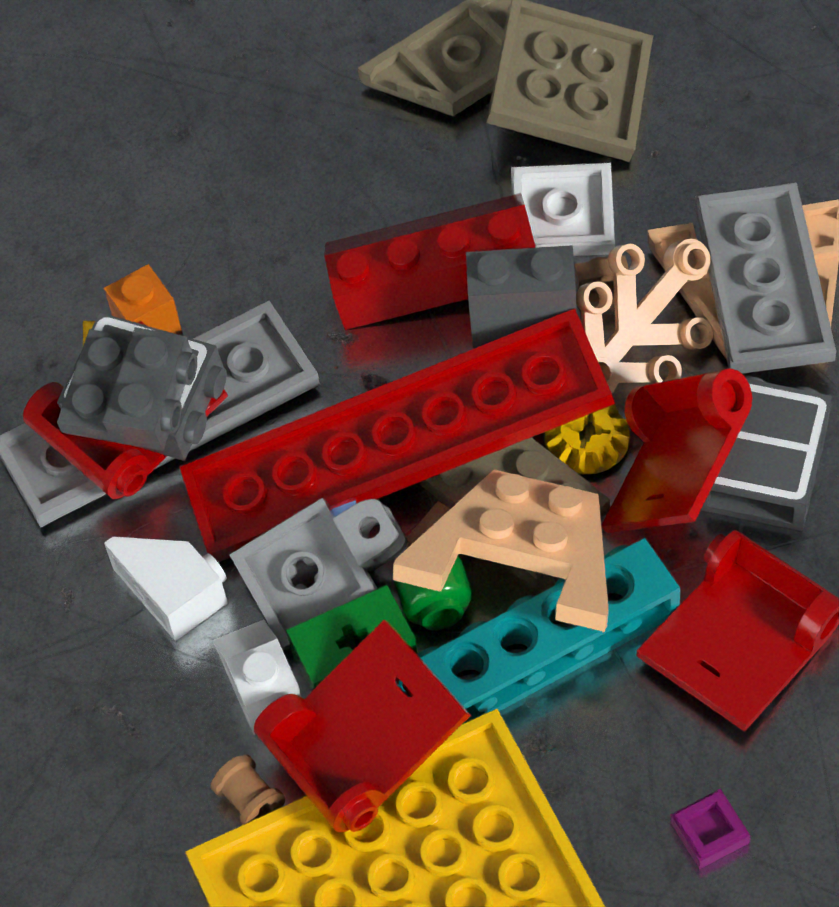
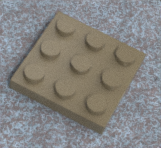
(570, 79)

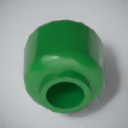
(434, 608)

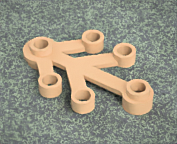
(634, 321)

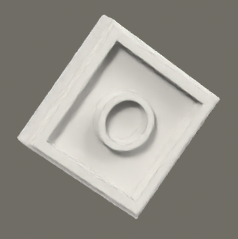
(568, 205)

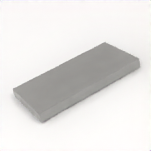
(764, 279)

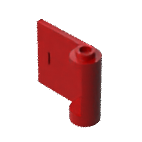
(686, 439)
(111, 466)
(742, 630)
(360, 729)

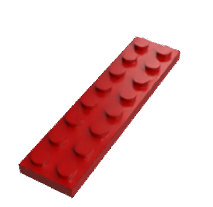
(399, 432)

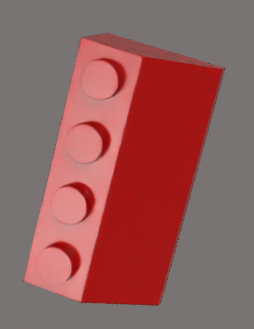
(419, 260)

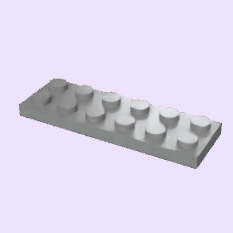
(262, 373)

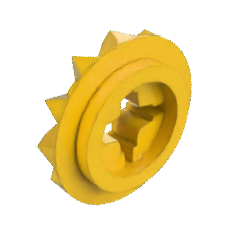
(603, 449)

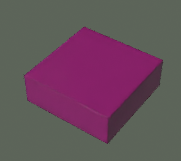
(710, 828)

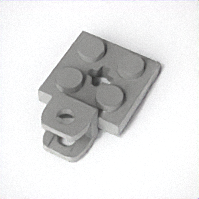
(338, 548)

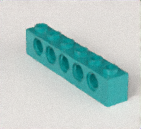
(553, 651)

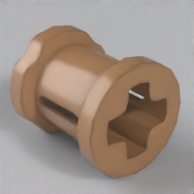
(246, 789)

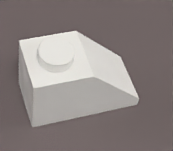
(170, 580)
(256, 668)

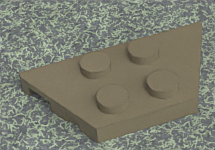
(445, 61)

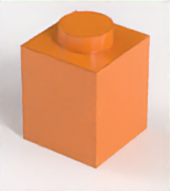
(145, 299)

